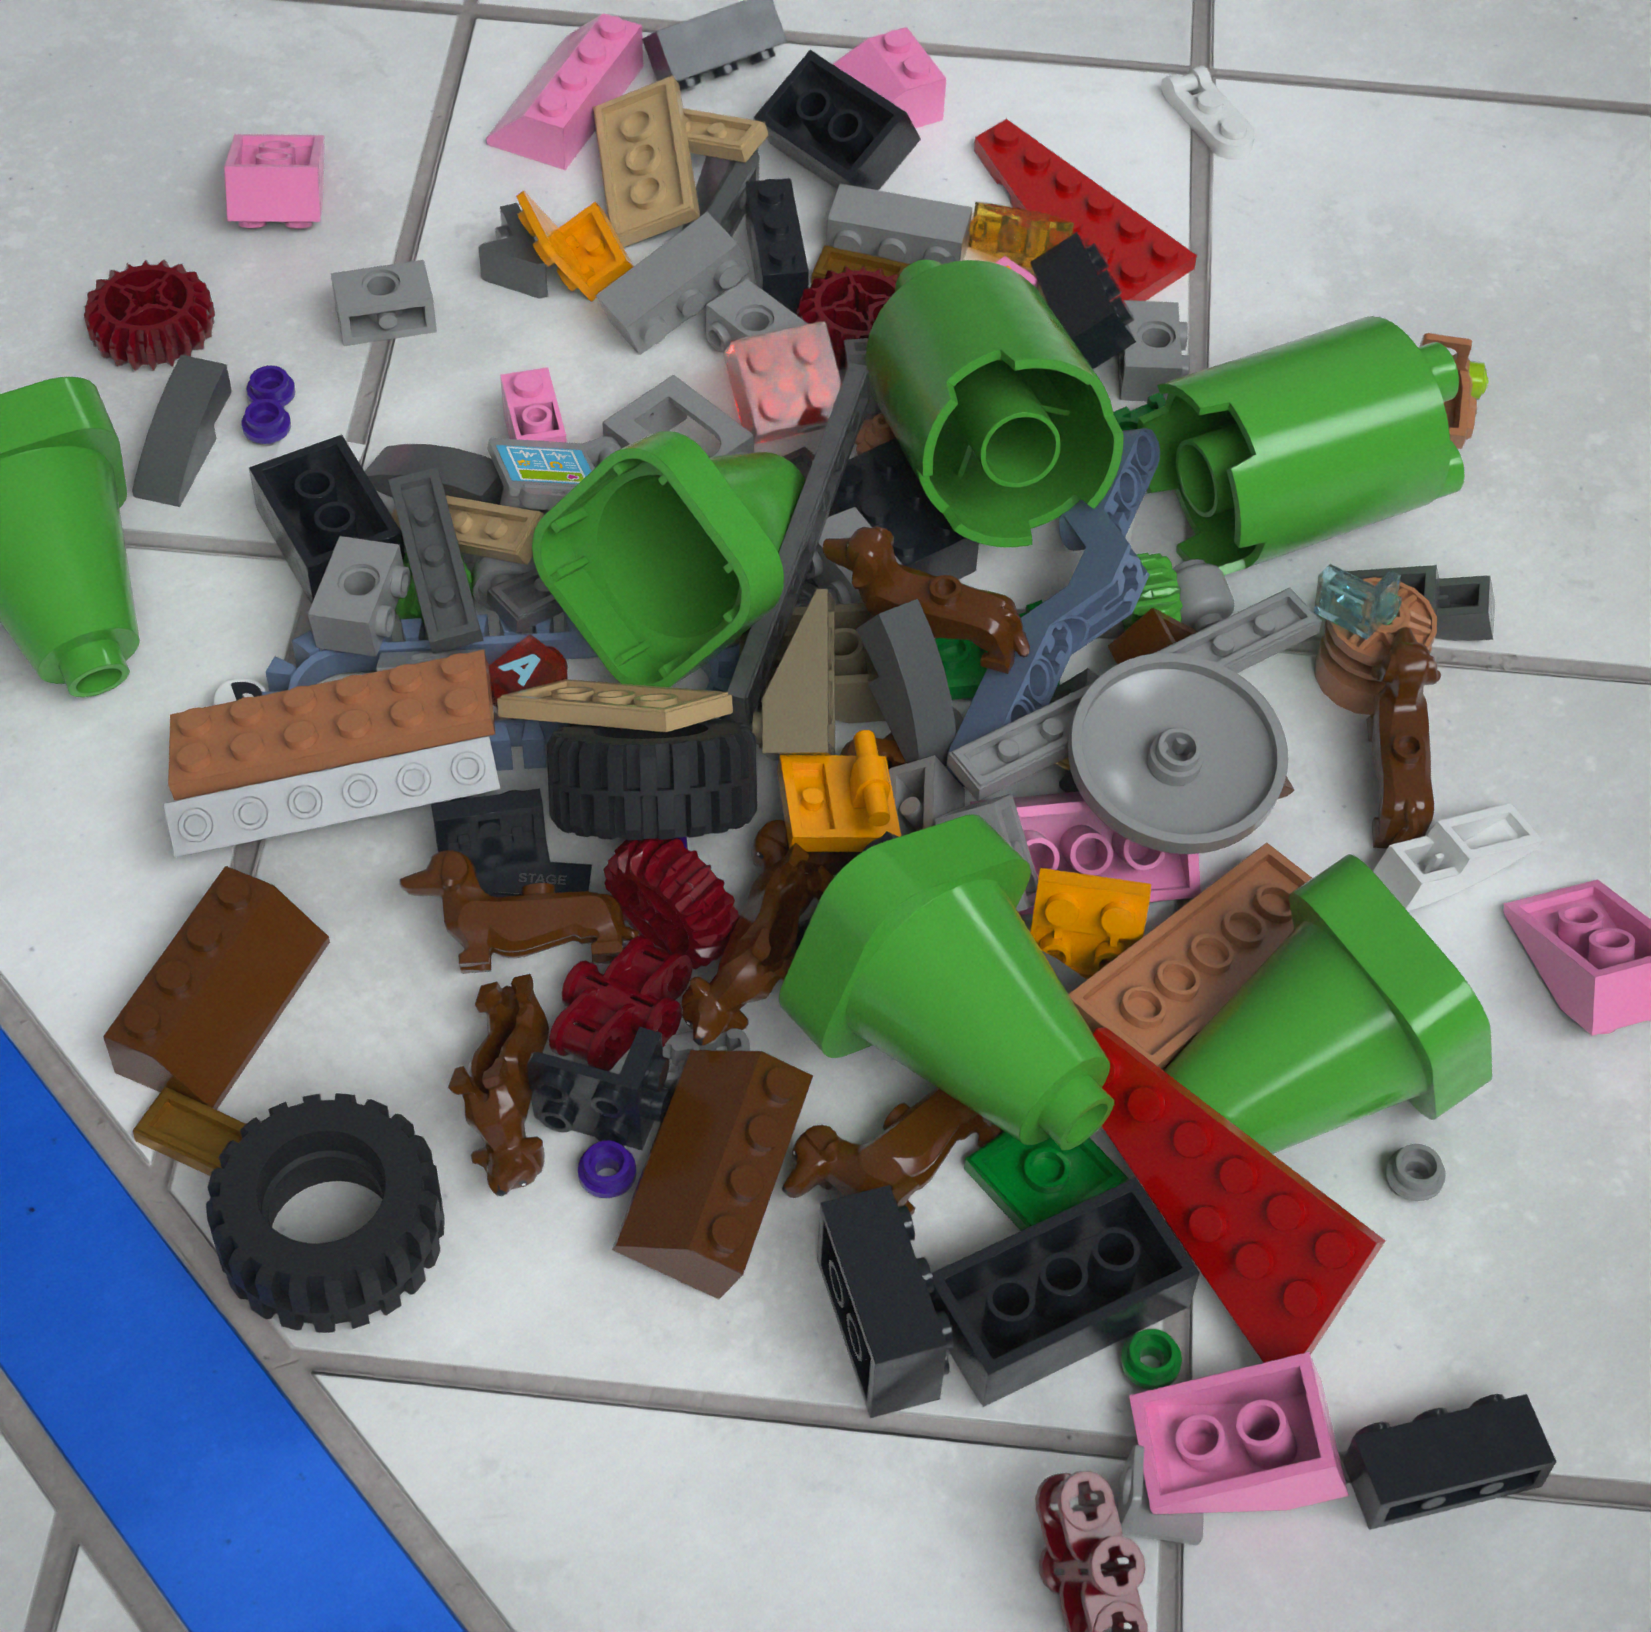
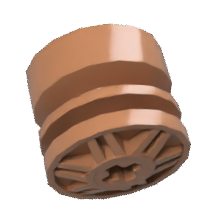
(1346, 658)

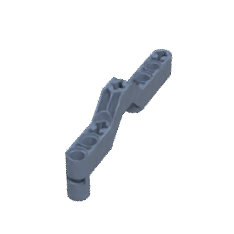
(1096, 599)

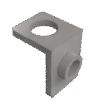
(1135, 1509)

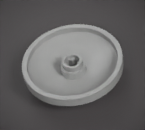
(1177, 753)

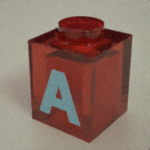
(526, 667)

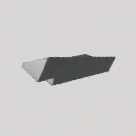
(723, 189)

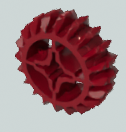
(847, 304)
(160, 314)
(672, 898)

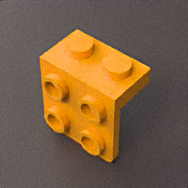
(582, 248)

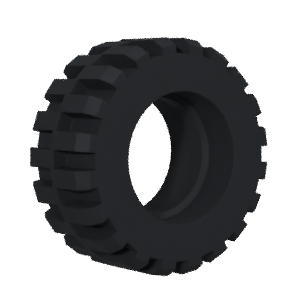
(652, 781)
(340, 1277)

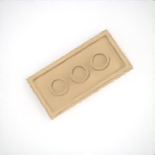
(646, 162)
(615, 705)

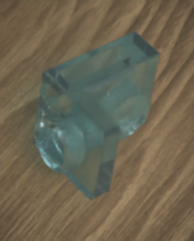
(1355, 602)

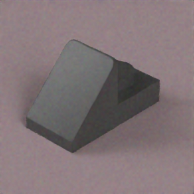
(512, 258)

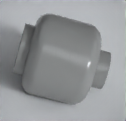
(1203, 594)

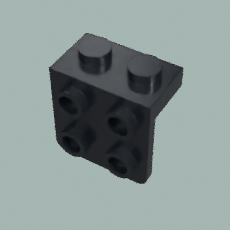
(493, 828)
(601, 1101)

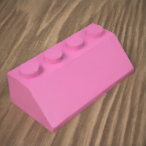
(556, 108)
(1071, 838)

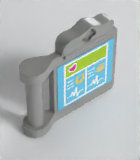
(546, 470)

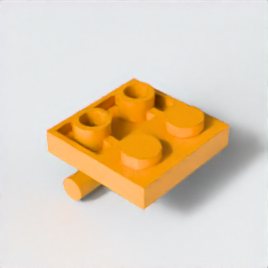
(837, 799)
(1087, 918)

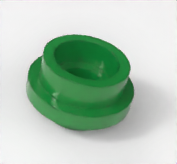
(1155, 1344)

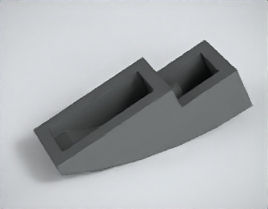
(182, 430)
(461, 472)
(1461, 603)
(910, 682)

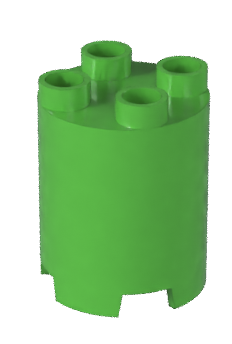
(990, 400)
(1306, 441)

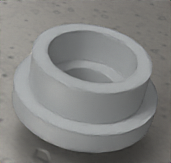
(1420, 1160)

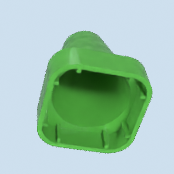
(63, 536)
(668, 553)
(942, 974)
(1341, 1021)

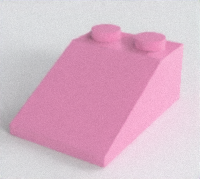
(899, 72)
(275, 179)
(1589, 953)
(1240, 1441)

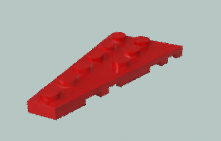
(1039, 180)
(1252, 1224)

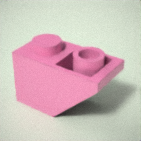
(531, 406)

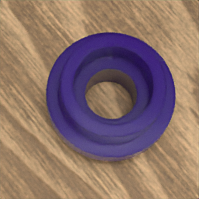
(271, 383)
(265, 421)
(607, 1155)

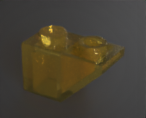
(1015, 232)

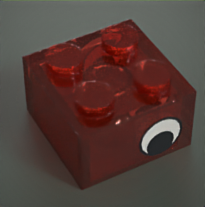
(784, 381)

